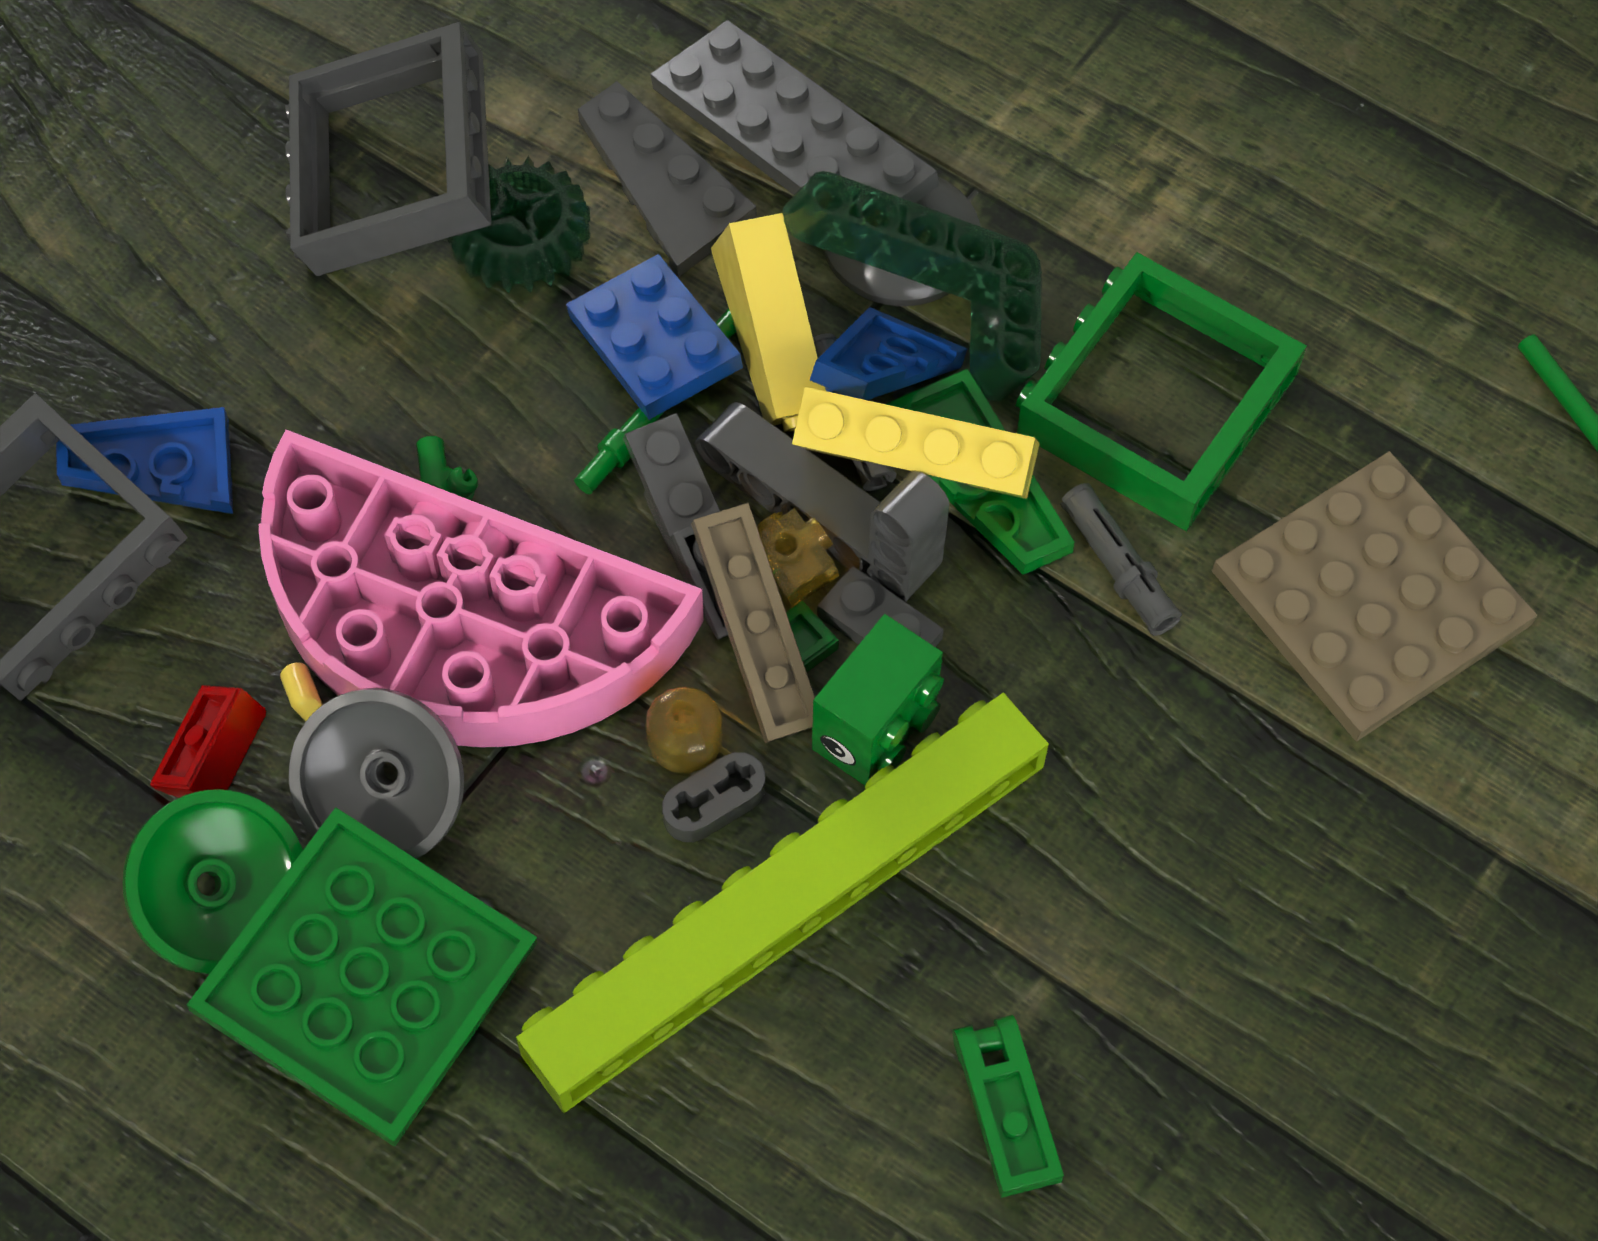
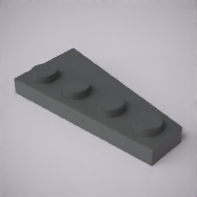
(660, 174)

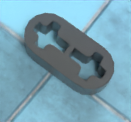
(708, 785)

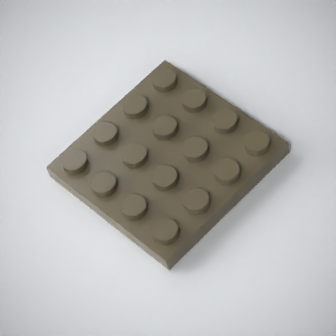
(1373, 595)

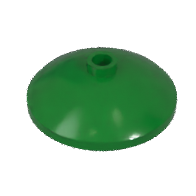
(212, 833)

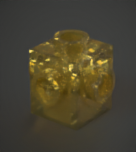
(809, 565)

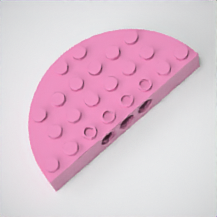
(458, 602)

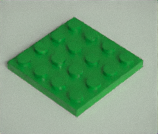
(363, 975)

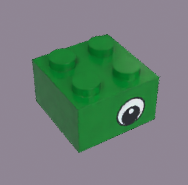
(877, 700)

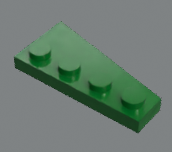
(1019, 528)

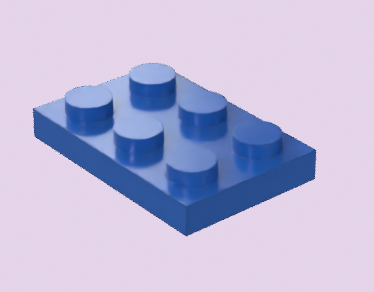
(654, 336)

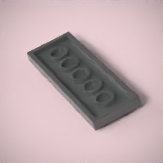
(784, 118)

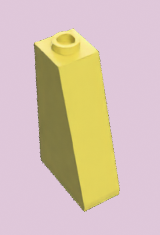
(768, 314)

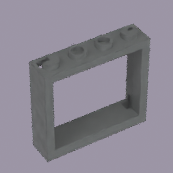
(363, 77)
(112, 582)

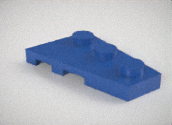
(883, 356)
(167, 456)

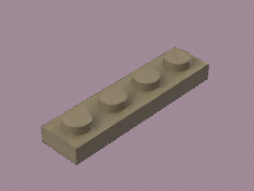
(756, 621)

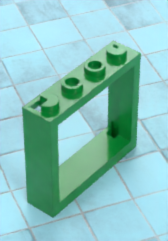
(1113, 463)

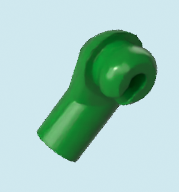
(435, 471)

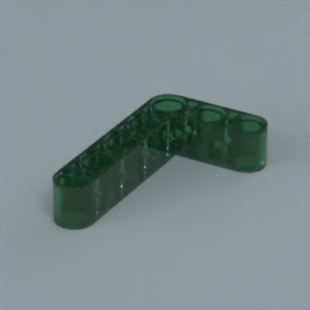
(939, 251)

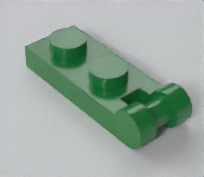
(1008, 1108)

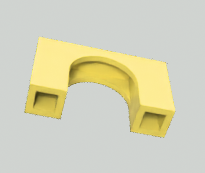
(916, 442)

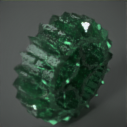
(523, 211)

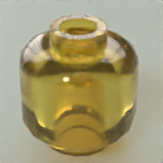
(684, 730)

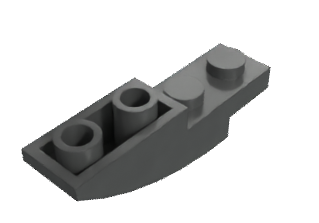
(676, 497)

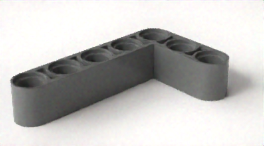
(888, 541)

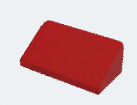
(210, 742)

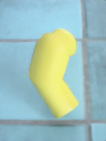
(300, 689)

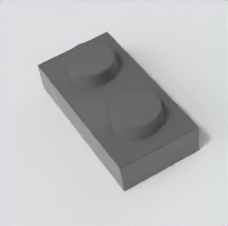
(860, 602)

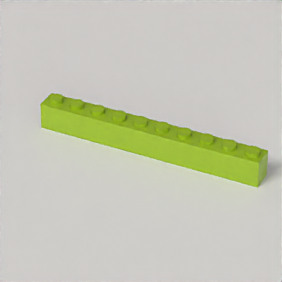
(779, 902)

